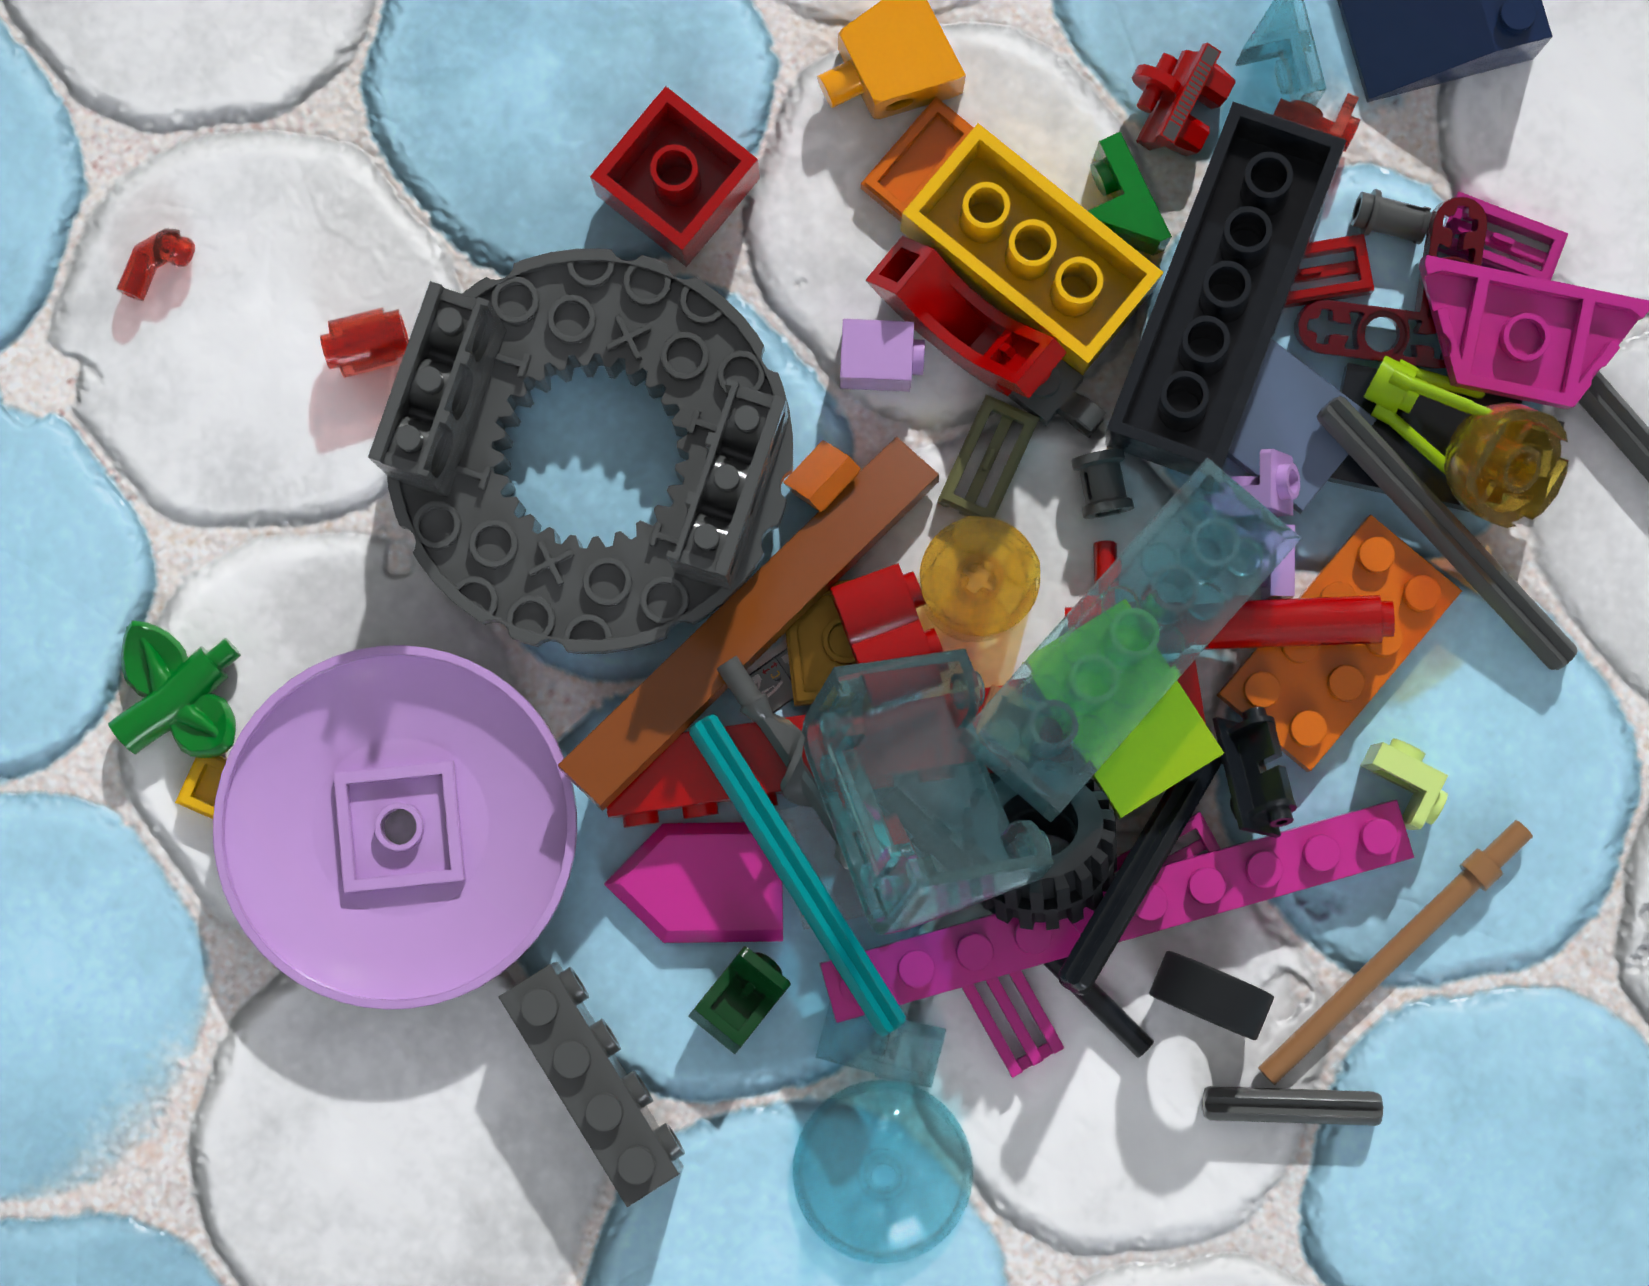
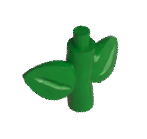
(175, 693)

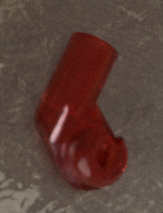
(151, 254)

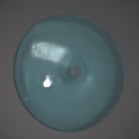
(874, 1127)

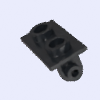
(1259, 796)

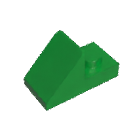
(1132, 210)

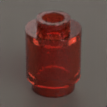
(365, 341)

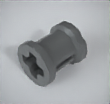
(1102, 483)

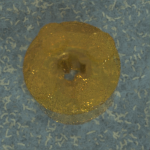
(1012, 573)

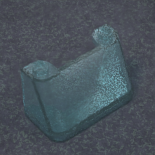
(909, 797)

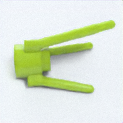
(1398, 387)

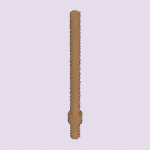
(1478, 872)

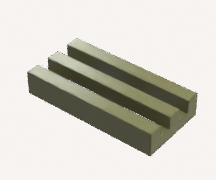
(1009, 414)

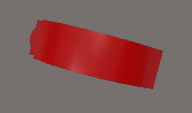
(962, 323)

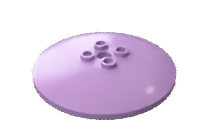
(309, 808)

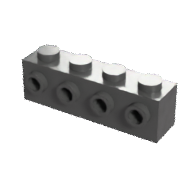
(592, 1083)

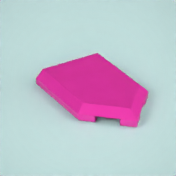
(702, 885)

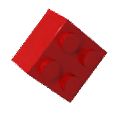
(675, 176)

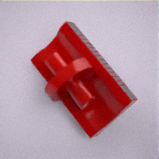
(1171, 94)

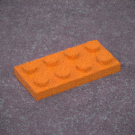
(1325, 687)

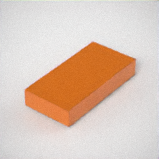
(916, 157)

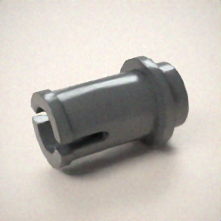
(1390, 217)

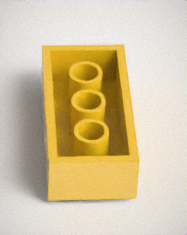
(1030, 247)

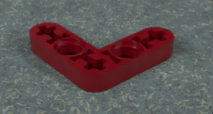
(1339, 311)

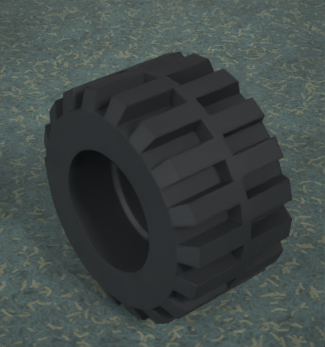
(1078, 871)

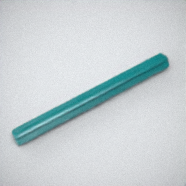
(797, 875)

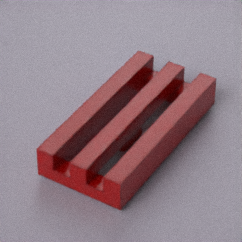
(1337, 291)

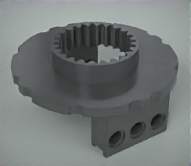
(479, 360)

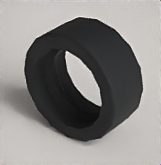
(1211, 995)

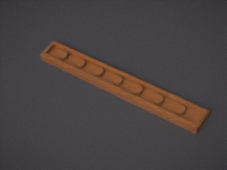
(748, 623)

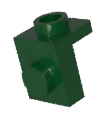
(740, 998)

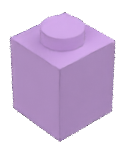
(880, 355)

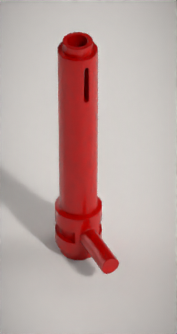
(1290, 620)

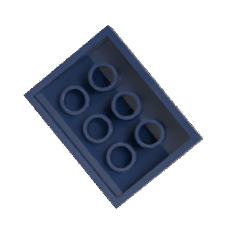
(1432, 42)

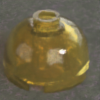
(1506, 463)

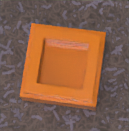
(822, 476)

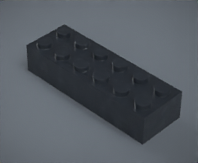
(1224, 291)

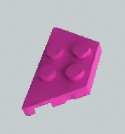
(1524, 331)

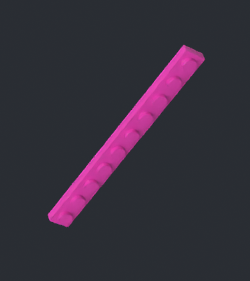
(1178, 895)

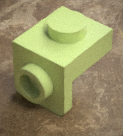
(1404, 767)

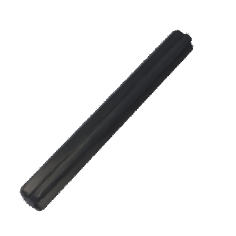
(1134, 880)

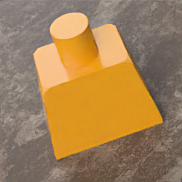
(894, 60)

